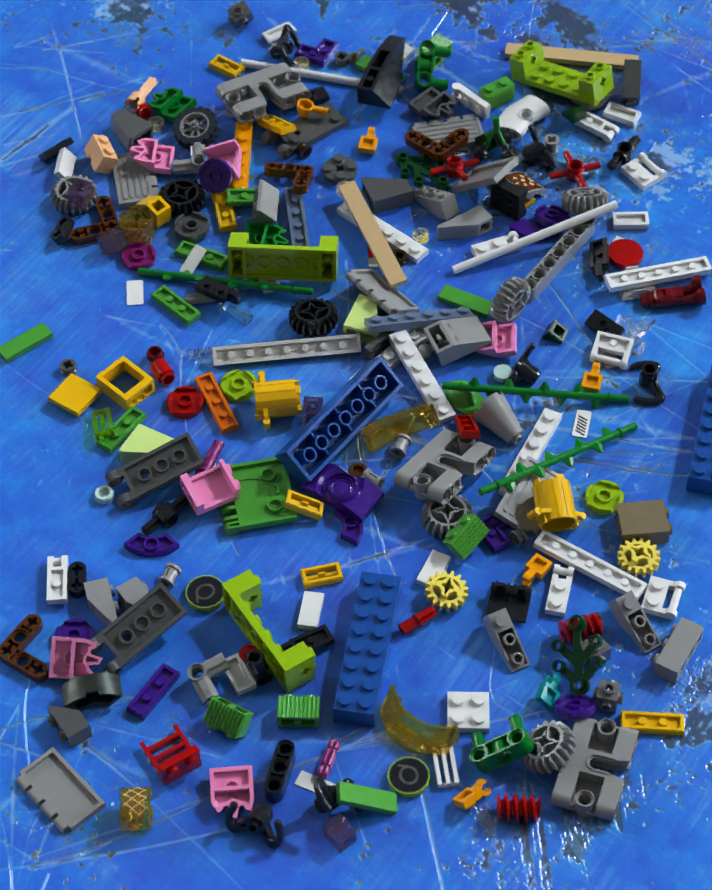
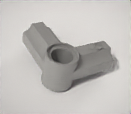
(192, 165)
(210, 668)

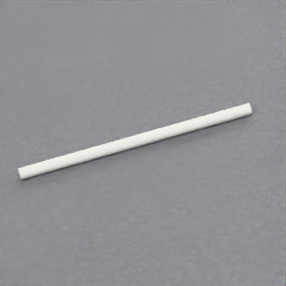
(309, 74)
(549, 231)

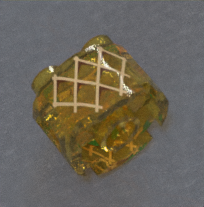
(138, 224)
(135, 808)

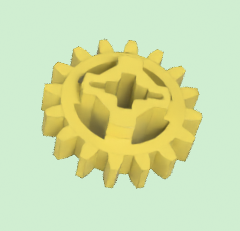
(638, 557)
(454, 596)

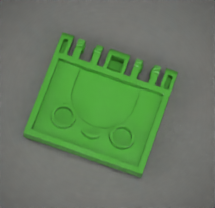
(260, 497)

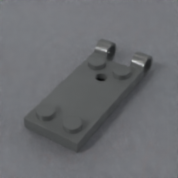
(310, 130)
(163, 466)
(143, 622)

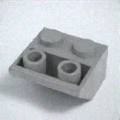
(265, 203)

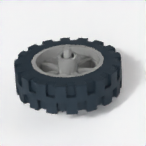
(190, 118)

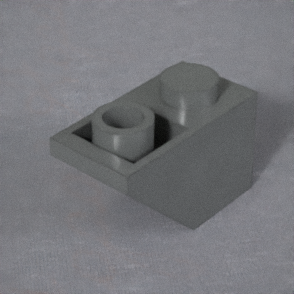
(70, 724)

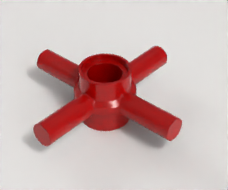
(455, 167)
(574, 170)

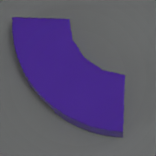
(526, 228)
(352, 528)
(151, 546)

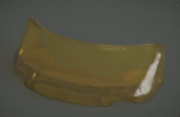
(403, 421)
(412, 732)

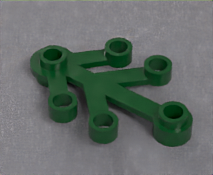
(404, 160)
(579, 658)

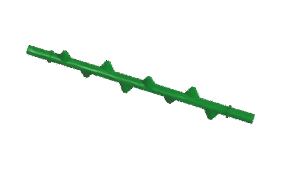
(250, 283)
(543, 391)
(549, 459)

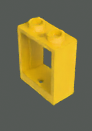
(136, 394)

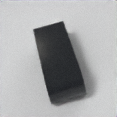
(280, 779)

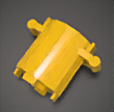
(275, 399)
(554, 505)

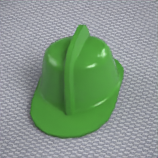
(464, 401)

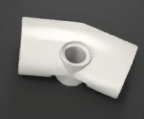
(522, 114)

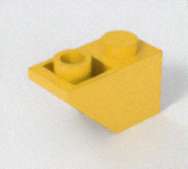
(159, 207)

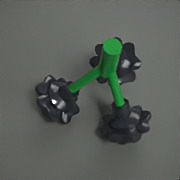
(502, 138)

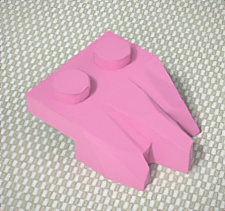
(153, 156)
(503, 339)
(71, 657)
(230, 786)

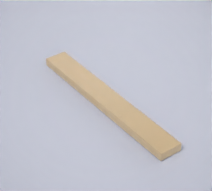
(576, 56)
(372, 234)

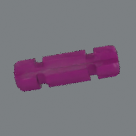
(328, 758)

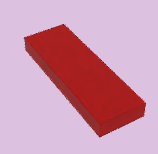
(466, 426)

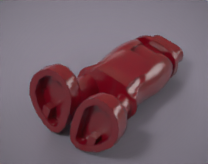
(672, 296)

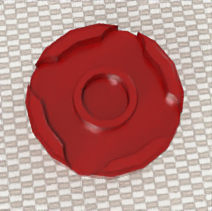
(625, 253)
(185, 402)

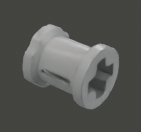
(551, 142)
(400, 446)
(373, 478)
(169, 575)

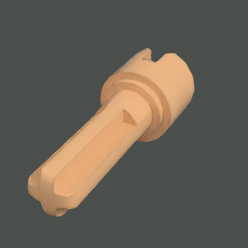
(138, 97)

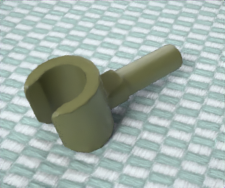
(354, 56)

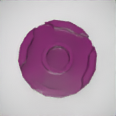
(138, 256)

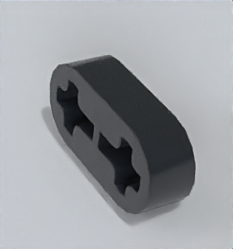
(62, 230)
(73, 579)

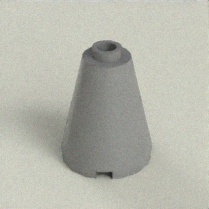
(499, 418)

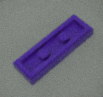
(153, 691)

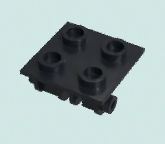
(513, 598)

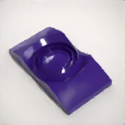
(343, 491)

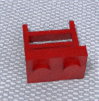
(176, 765)

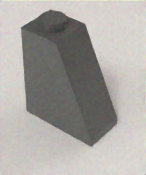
(631, 82)
(130, 128)
(387, 193)

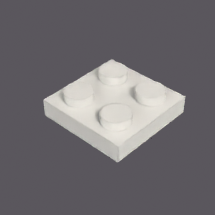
(468, 711)

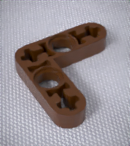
(437, 151)
(301, 174)
(105, 224)
(18, 648)

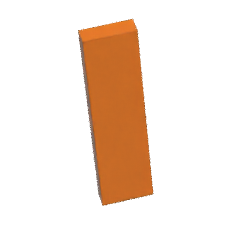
(216, 403)

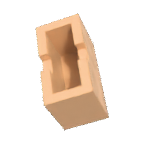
(101, 153)

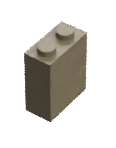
(644, 521)

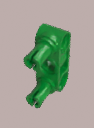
(425, 63)
(501, 749)

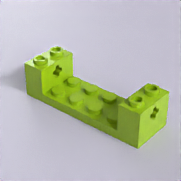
(530, 69)
(283, 261)
(289, 667)

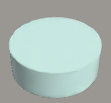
(501, 373)
(104, 495)

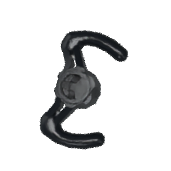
(284, 46)
(537, 150)
(524, 369)
(648, 380)
(326, 796)
(257, 823)

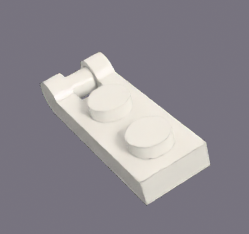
(471, 100)
(598, 127)
(483, 247)
(57, 580)
(559, 591)

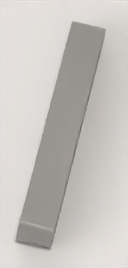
(558, 257)

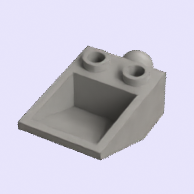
(454, 338)

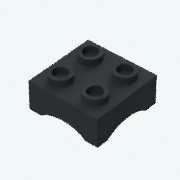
(509, 199)

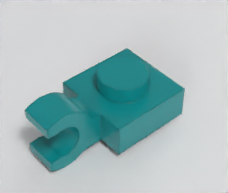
(548, 692)

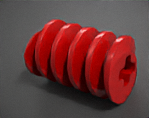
(594, 624)
(518, 808)

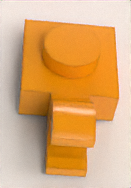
(368, 143)
(592, 380)
(535, 567)
(467, 798)

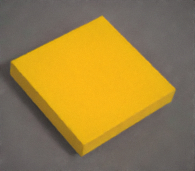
(74, 395)

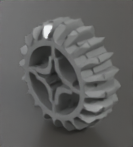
(60, 199)
(583, 199)
(510, 300)
(435, 517)
(550, 751)

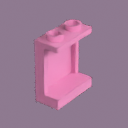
(229, 152)
(210, 488)

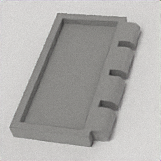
(439, 129)
(486, 174)
(133, 181)
(378, 290)
(518, 503)
(59, 791)

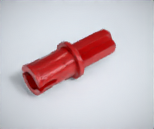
(417, 620)

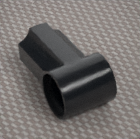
(258, 667)

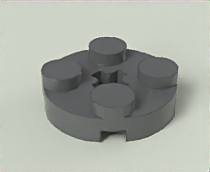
(336, 163)
(193, 234)

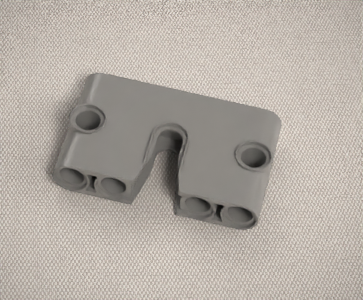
(245, 94)
(439, 466)
(582, 783)

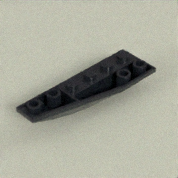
(383, 74)

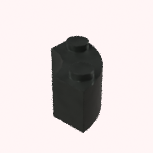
(91, 690)

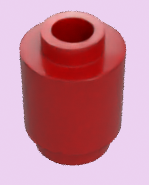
(162, 372)

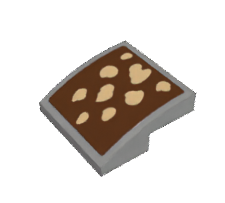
(520, 179)

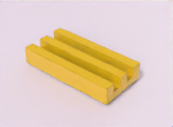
(224, 68)
(307, 505)
(321, 578)

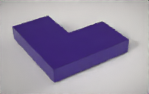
(319, 55)
(496, 539)

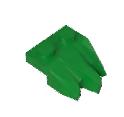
(171, 103)
(268, 235)

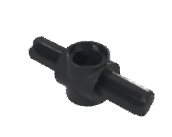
(623, 153)
(165, 515)

